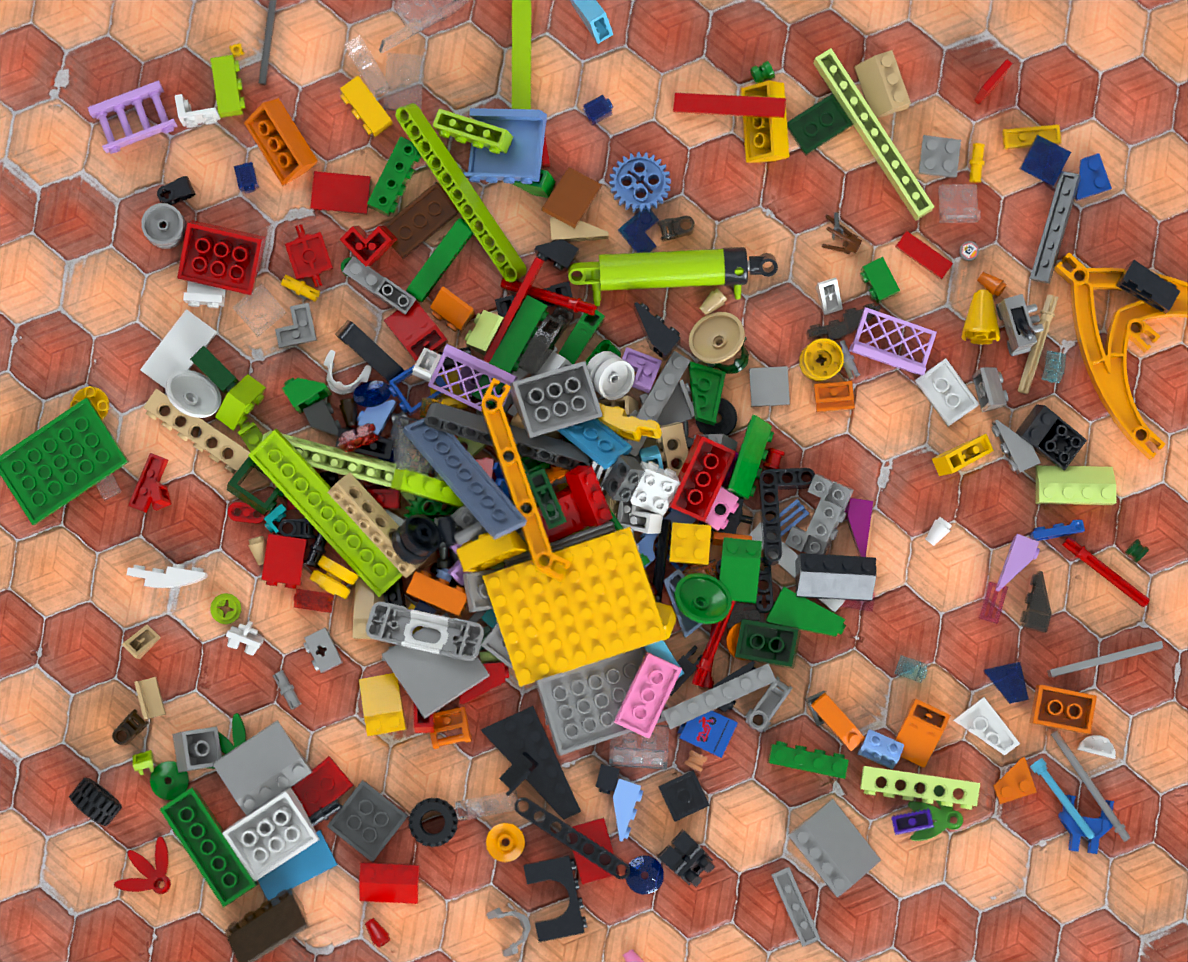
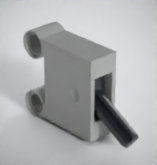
(1019, 324)

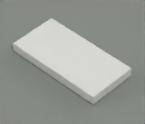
(178, 347)

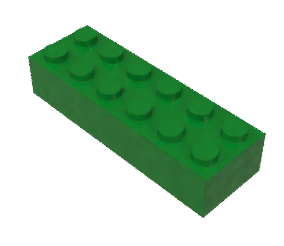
(207, 846)

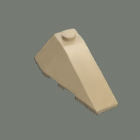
(363, 603)

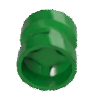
(762, 72)

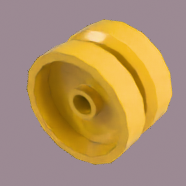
(333, 578)

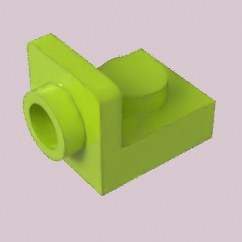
(251, 435)

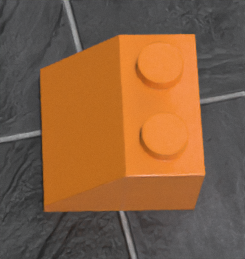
(452, 310)

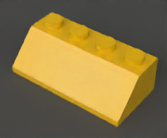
(764, 136)

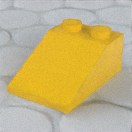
(382, 704)

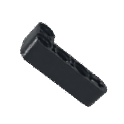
(369, 351)

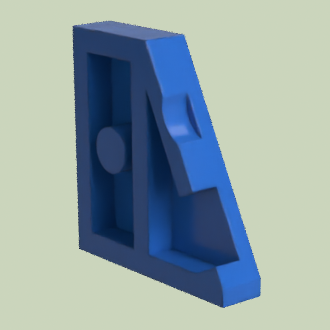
(1093, 177)

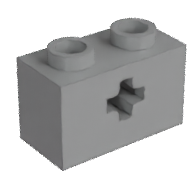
(323, 639)

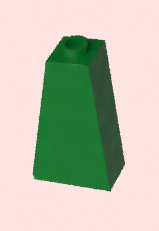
(804, 615)

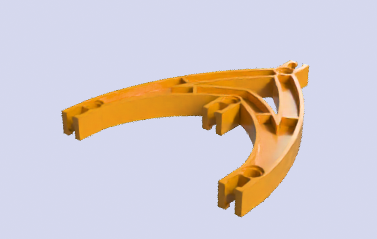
(1109, 366)

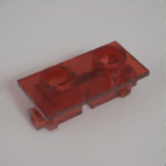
(350, 441)
(313, 600)

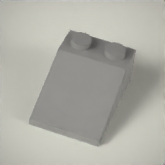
(989, 389)

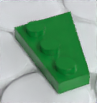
(706, 391)

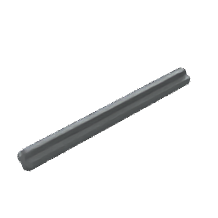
(566, 542)

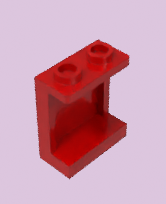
(284, 561)

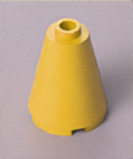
(981, 321)

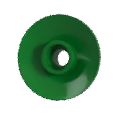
(168, 791)

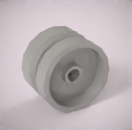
(165, 237)

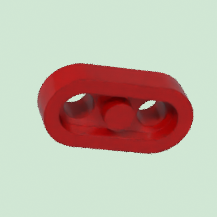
(246, 515)

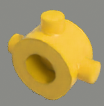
(236, 50)

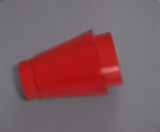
(377, 933)

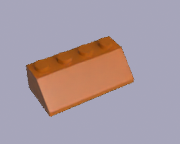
(280, 141)

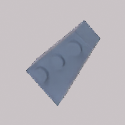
(686, 624)

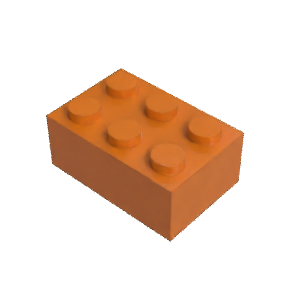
(438, 593)
(1063, 709)

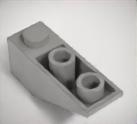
(1019, 451)

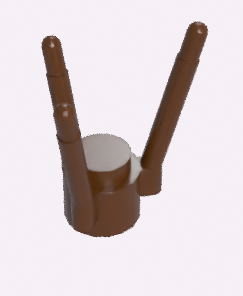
(850, 242)

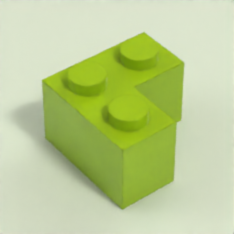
(240, 402)

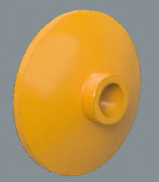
(497, 849)

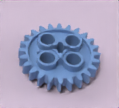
(652, 170)

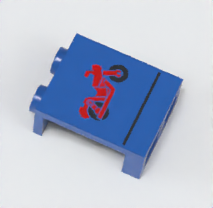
(709, 732)

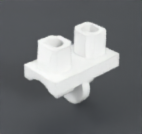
(246, 635)

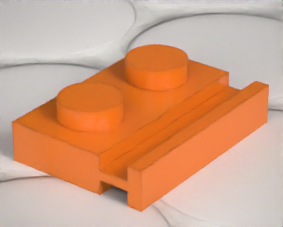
(834, 396)

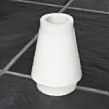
(938, 531)

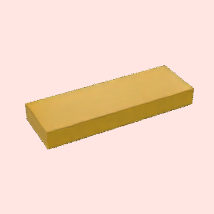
(1025, 136)

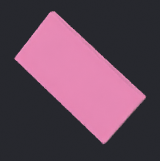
(647, 695)

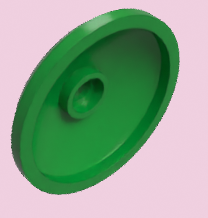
(703, 598)

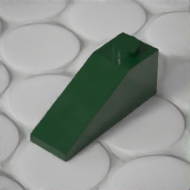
(545, 498)

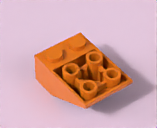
(921, 731)

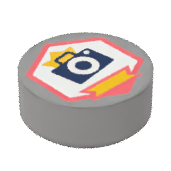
(969, 251)

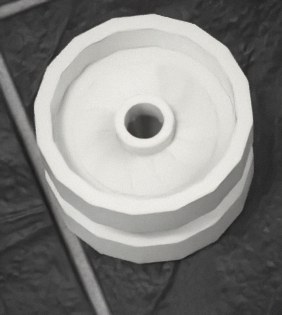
(610, 375)

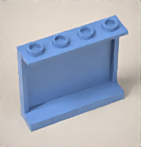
(525, 151)

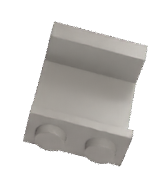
(678, 407)

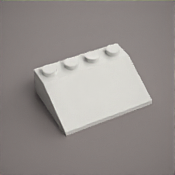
(271, 834)

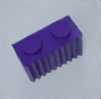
(912, 821)

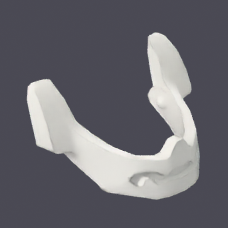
(338, 387)

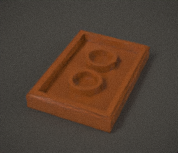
(571, 197)

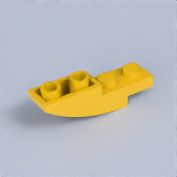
(628, 427)

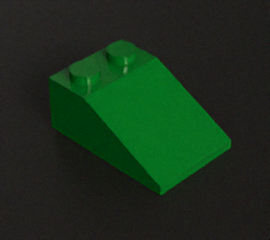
(741, 568)

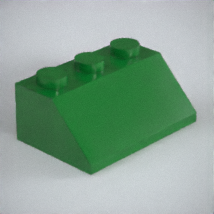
(305, 392)

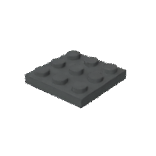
(367, 821)

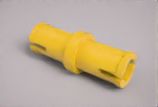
(976, 162)
(300, 288)

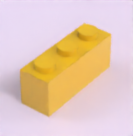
(365, 106)

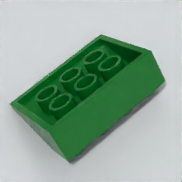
(749, 458)

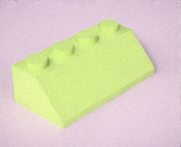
(1075, 485)

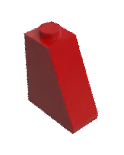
(498, 675)

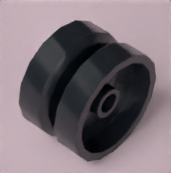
(416, 539)

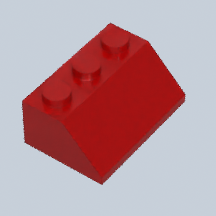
(389, 882)

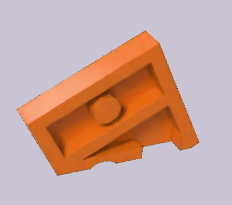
(1015, 783)

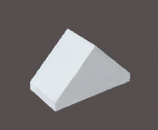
(829, 296)
(426, 364)

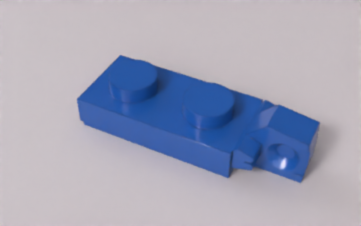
(1057, 531)

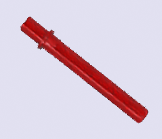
(569, 302)
(1084, 555)
(706, 660)

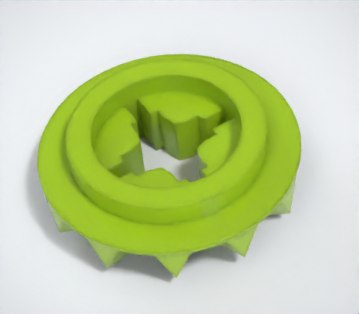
(220, 601)

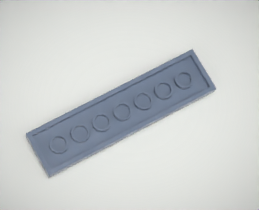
(466, 479)

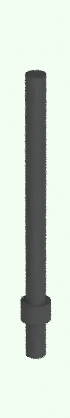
(267, 42)

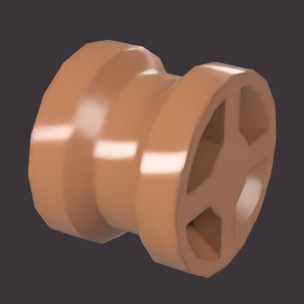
(695, 760)

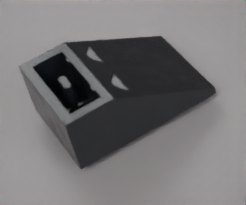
(659, 336)
(1051, 436)

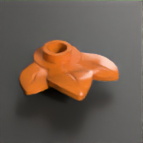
(555, 472)

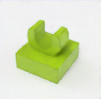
(142, 761)

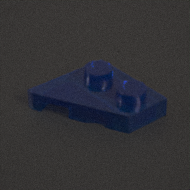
(1009, 681)

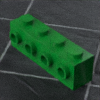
(394, 176)
(808, 761)

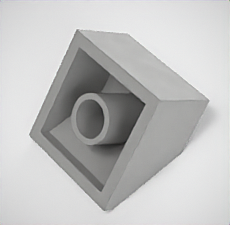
(196, 748)

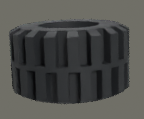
(95, 802)
(417, 829)

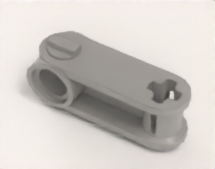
(768, 705)

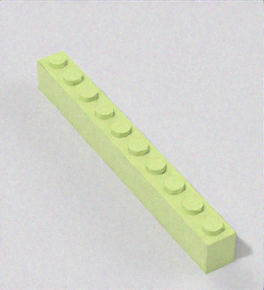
(873, 134)

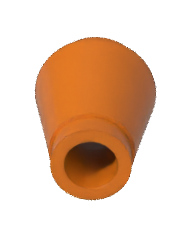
(992, 284)

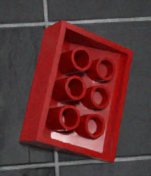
(221, 257)

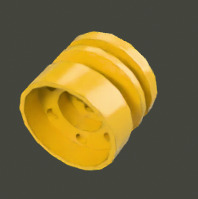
(823, 349)

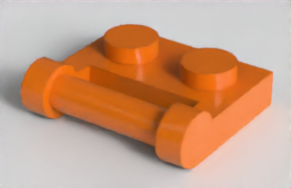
(448, 721)

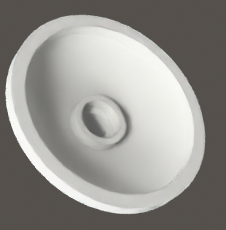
(193, 393)

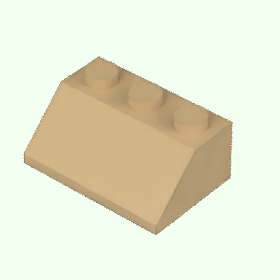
(882, 84)

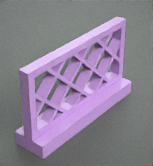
(887, 357)
(475, 364)

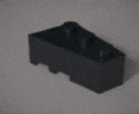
(1148, 287)

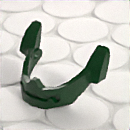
(737, 366)

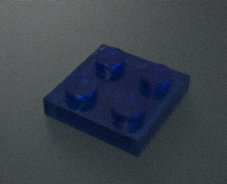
(1045, 160)

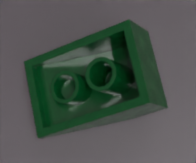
(768, 643)

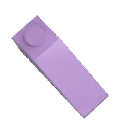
(1020, 554)

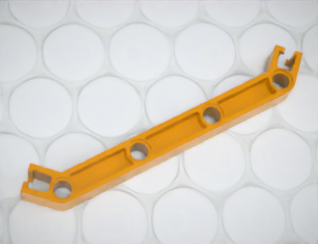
(517, 482)

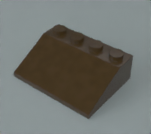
(267, 927)

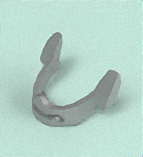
(524, 922)

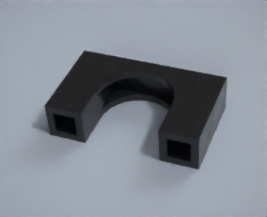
(571, 921)

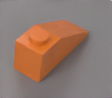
(837, 722)

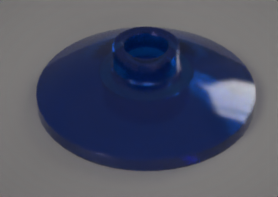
(371, 393)
(655, 875)

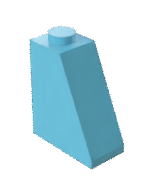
(594, 18)

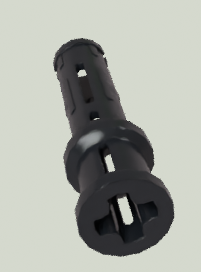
(316, 549)

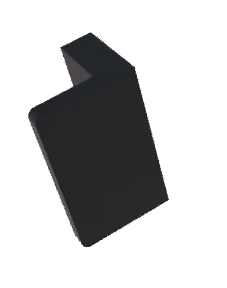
(518, 772)

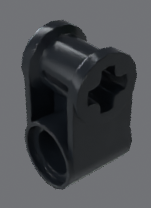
(178, 191)
(299, 528)

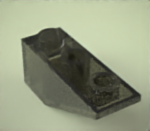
(1038, 609)

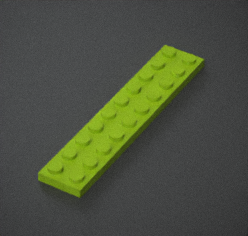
(310, 496)

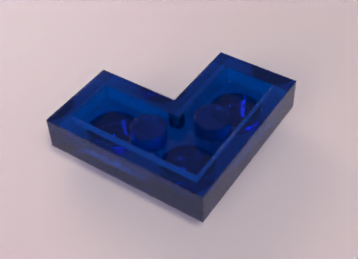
(634, 231)

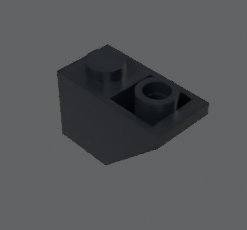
(557, 252)

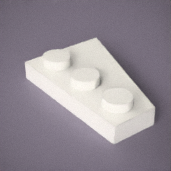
(988, 726)

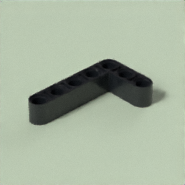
(773, 507)

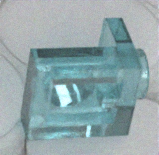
(1054, 367)
(911, 669)

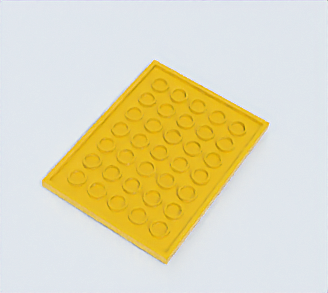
(588, 616)

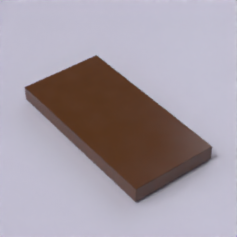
(421, 219)

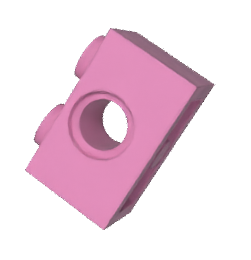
(730, 503)

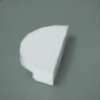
(1097, 745)

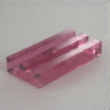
(988, 618)

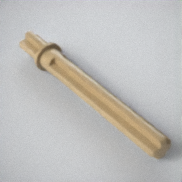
(1036, 349)

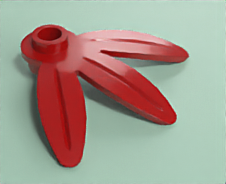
(153, 876)

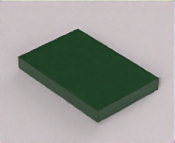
(819, 124)

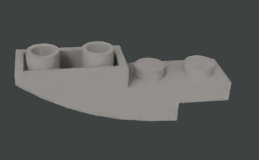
(379, 286)

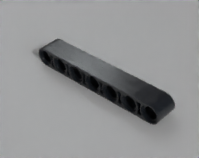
(562, 836)

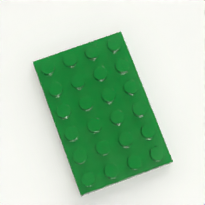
(61, 461)

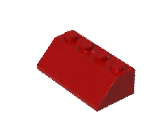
(701, 477)

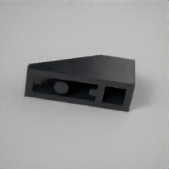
(380, 448)

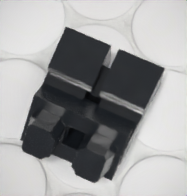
(691, 864)

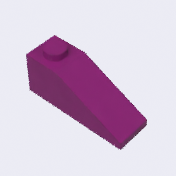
(859, 520)

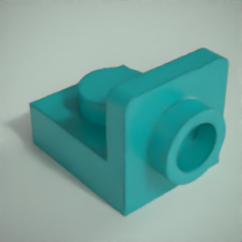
(278, 515)

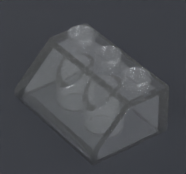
(639, 751)

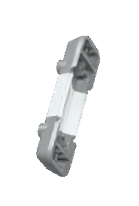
(396, 623)

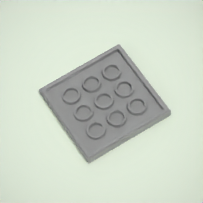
(431, 677)

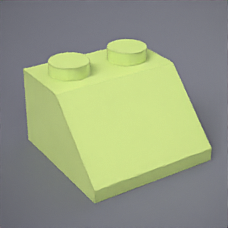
(483, 332)

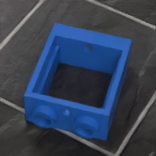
(404, 405)

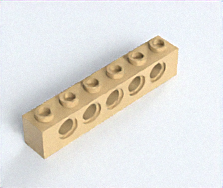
(159, 400)
(370, 518)

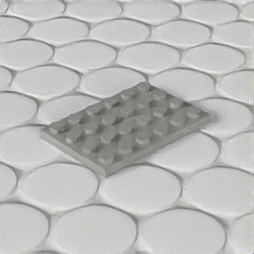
(587, 700)

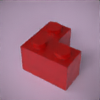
(368, 247)

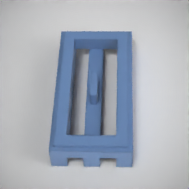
(801, 508)

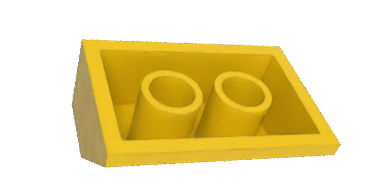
(487, 552)

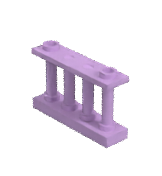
(118, 105)

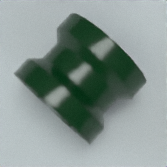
(1137, 550)

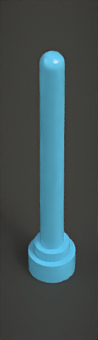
(1040, 768)

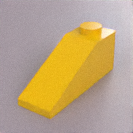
(962, 455)

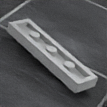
(795, 906)

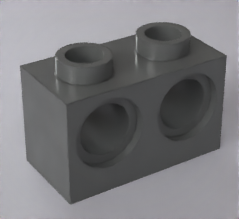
(623, 478)

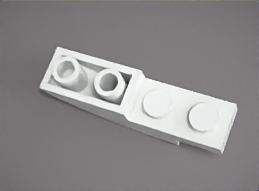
(174, 577)

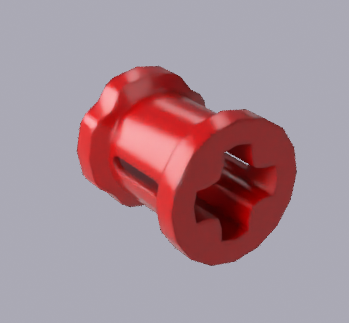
(774, 458)

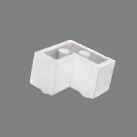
(639, 518)

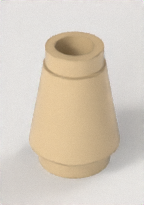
(713, 302)
(258, 548)

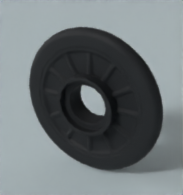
(726, 425)

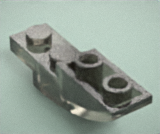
(838, 330)
(545, 340)

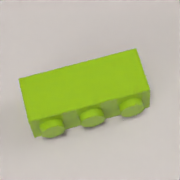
(227, 86)

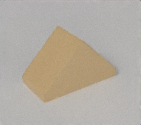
(141, 642)

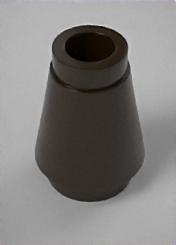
(349, 411)

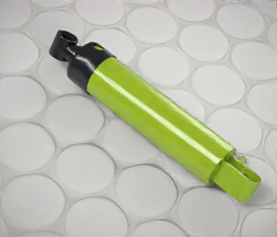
(671, 269)

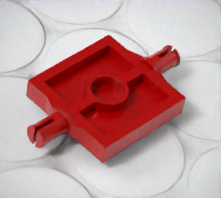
(308, 256)

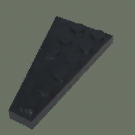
(525, 733)

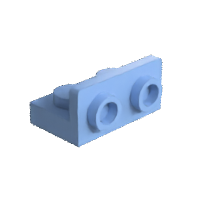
(881, 749)

